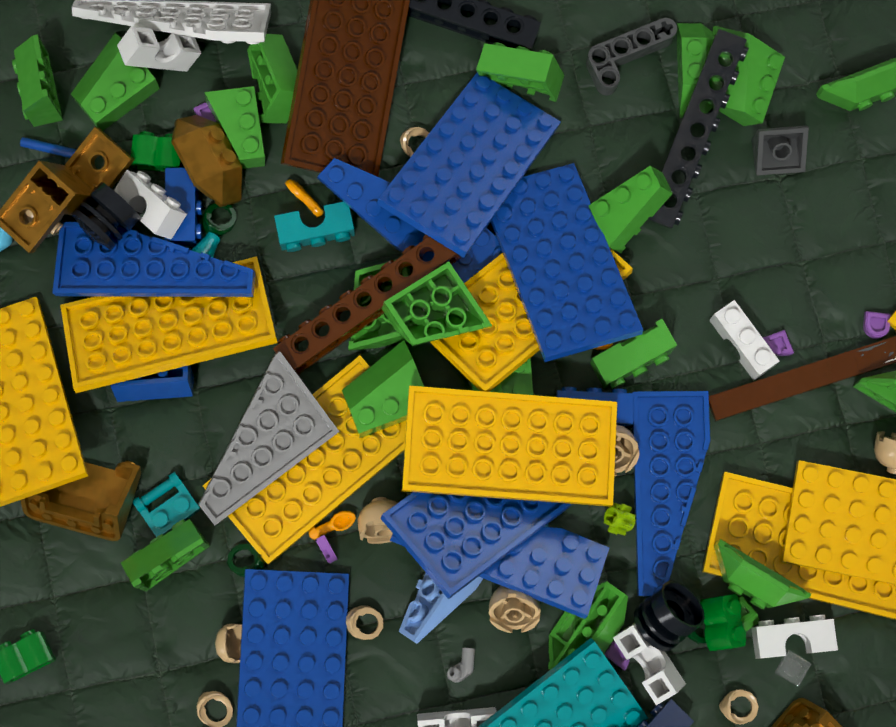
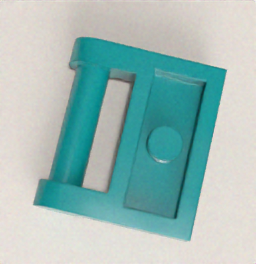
(170, 512)

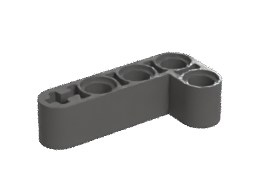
(633, 50)

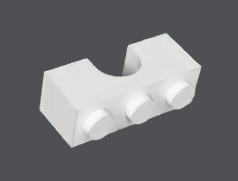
(141, 49)
(162, 212)
(753, 350)
(817, 634)
(661, 675)
(456, 718)

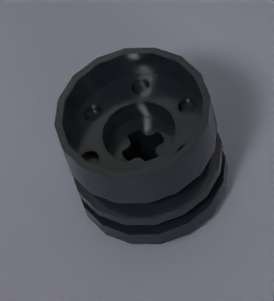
(106, 216)
(669, 616)

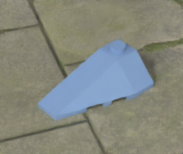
(431, 607)

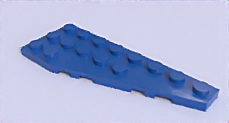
(361, 192)
(142, 268)
(672, 446)
(552, 569)

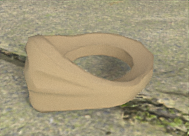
(404, 138)
(352, 617)
(725, 706)
(201, 710)

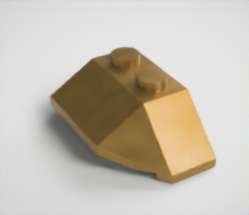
(208, 159)

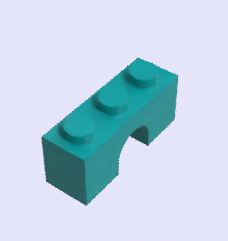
(295, 234)

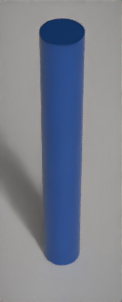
(47, 147)

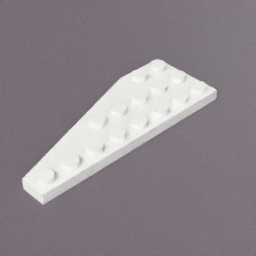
(198, 19)

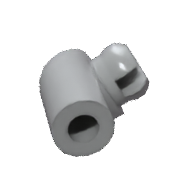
(464, 668)

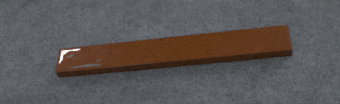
(803, 379)

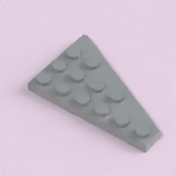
(272, 437)

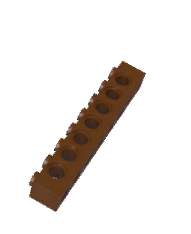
(351, 300)

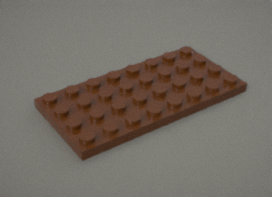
(345, 83)

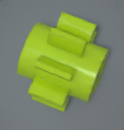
(619, 519)

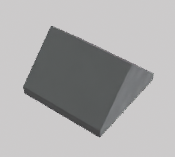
(780, 150)

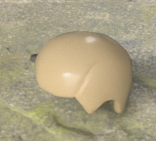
(229, 642)

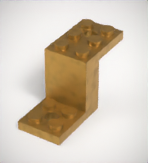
(60, 189)

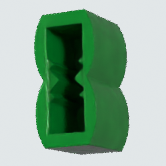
(153, 152)
(723, 623)
(24, 656)

